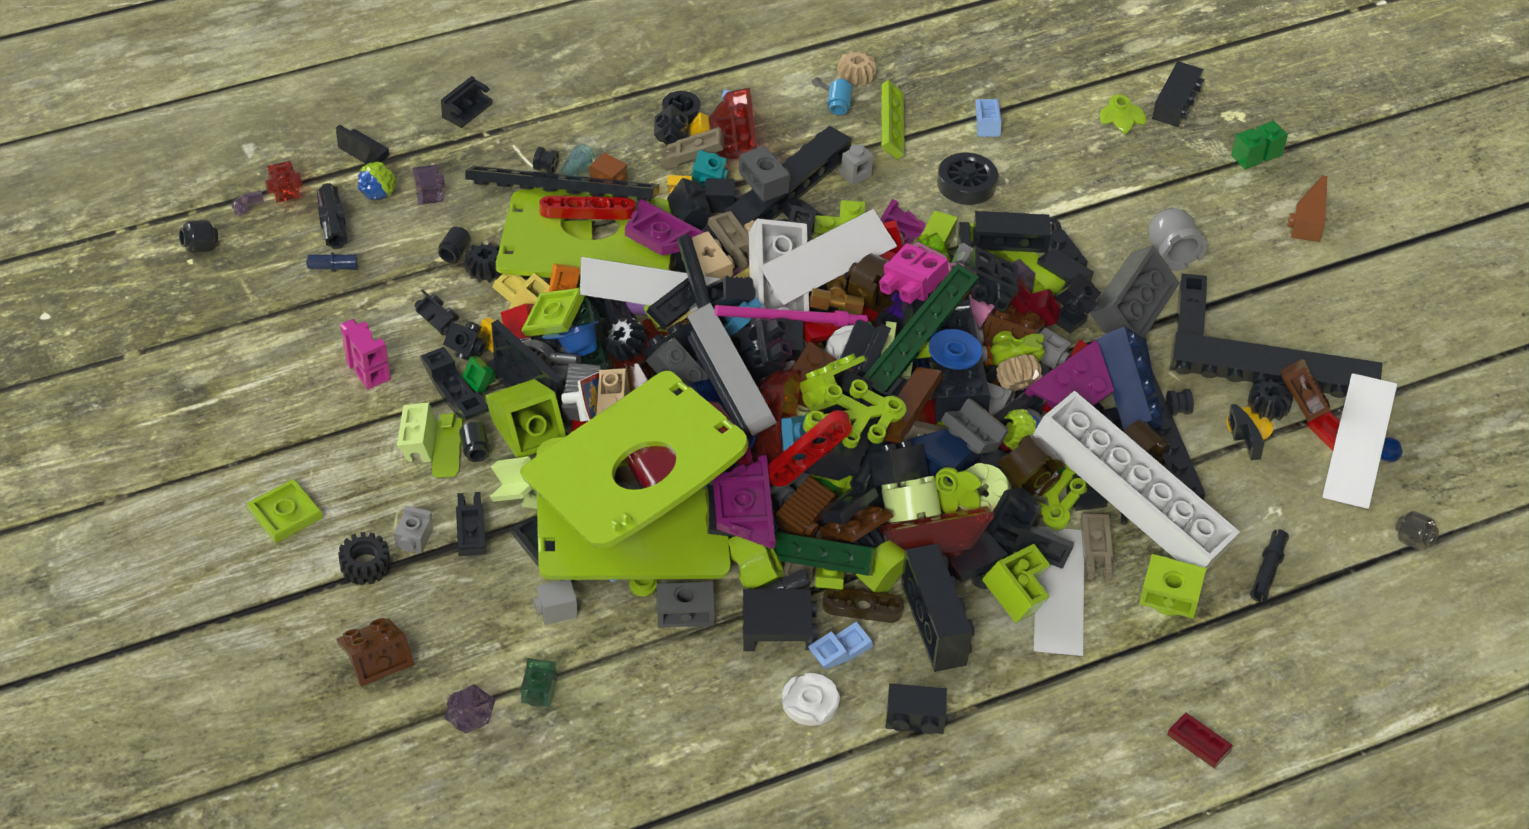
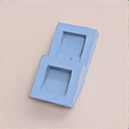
(842, 647)

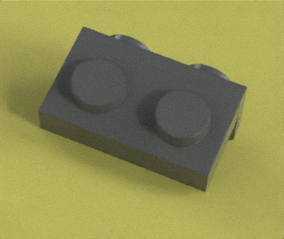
(976, 427)

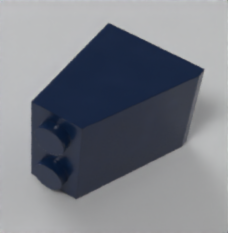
(946, 450)

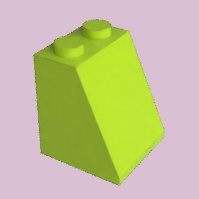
(526, 416)

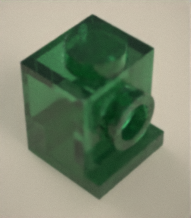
(538, 682)

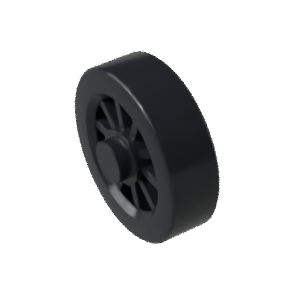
(967, 178)

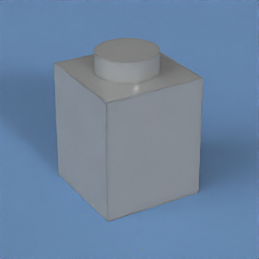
(556, 601)

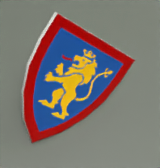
(585, 398)

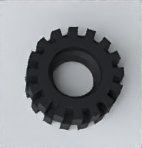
(364, 570)

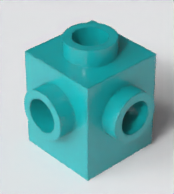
(708, 166)

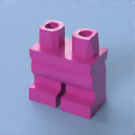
(915, 275)
(364, 354)

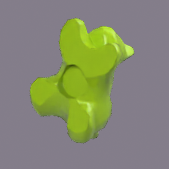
(1007, 346)

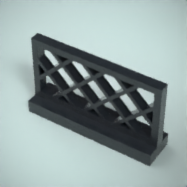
(518, 363)

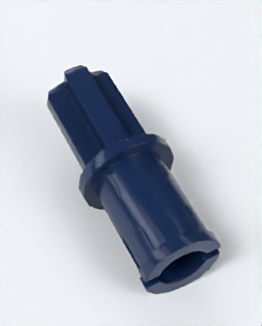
(332, 261)

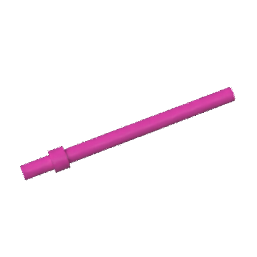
(839, 318)

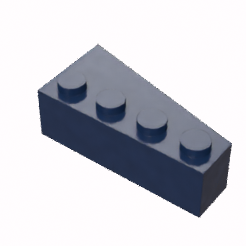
(1131, 377)

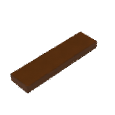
(915, 396)

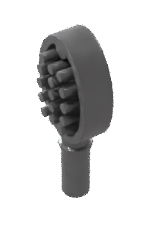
(549, 356)

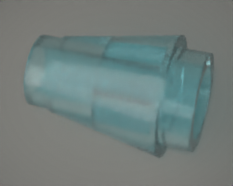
(579, 158)

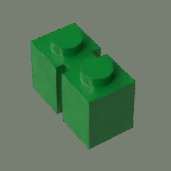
(1258, 145)

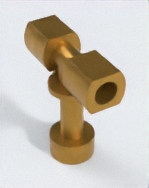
(836, 297)

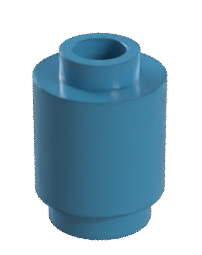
(840, 96)

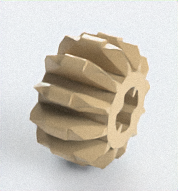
(857, 68)
(1019, 372)

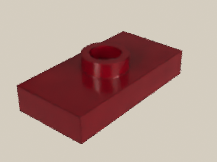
(1200, 740)

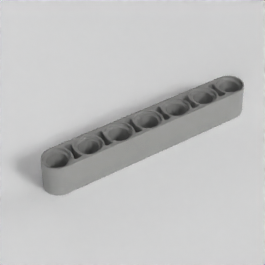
(731, 370)

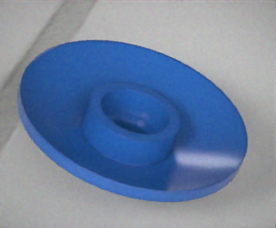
(955, 349)

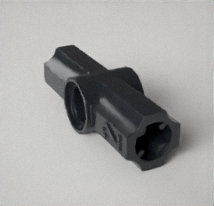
(331, 216)

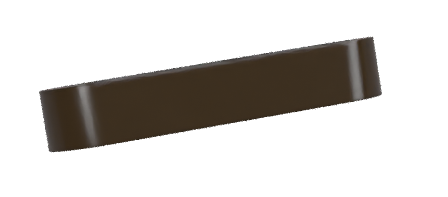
(873, 598)

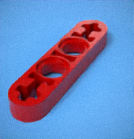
(587, 207)
(789, 468)

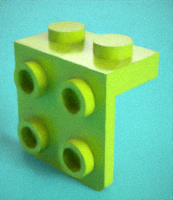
(817, 381)

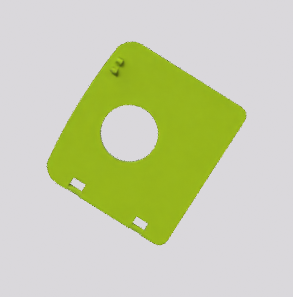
(542, 241)
(580, 468)
(665, 549)

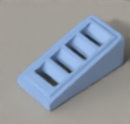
(988, 117)

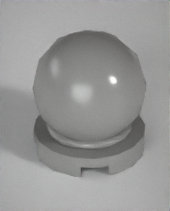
(1176, 238)

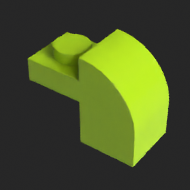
(887, 567)

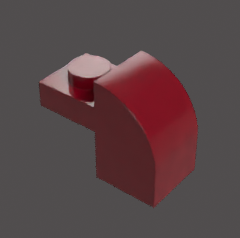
(1039, 302)

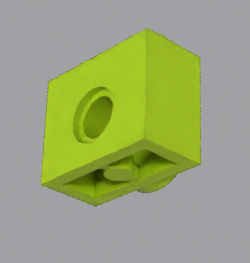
(1172, 586)

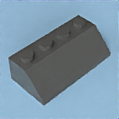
(1136, 293)

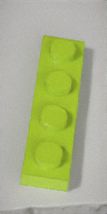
(892, 120)

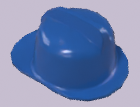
(578, 340)

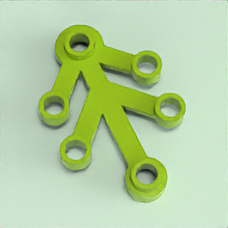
(860, 413)
(1062, 509)

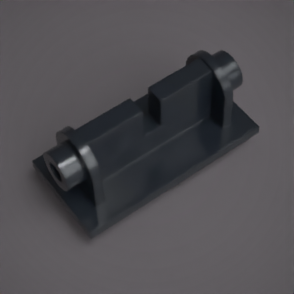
(431, 307)

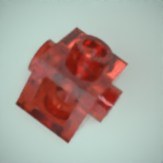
(283, 181)

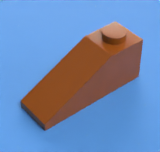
(1310, 212)

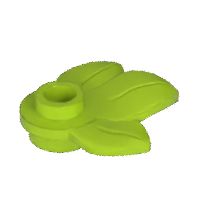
(1122, 115)
(959, 492)

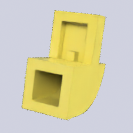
(518, 290)

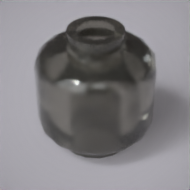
(1417, 530)

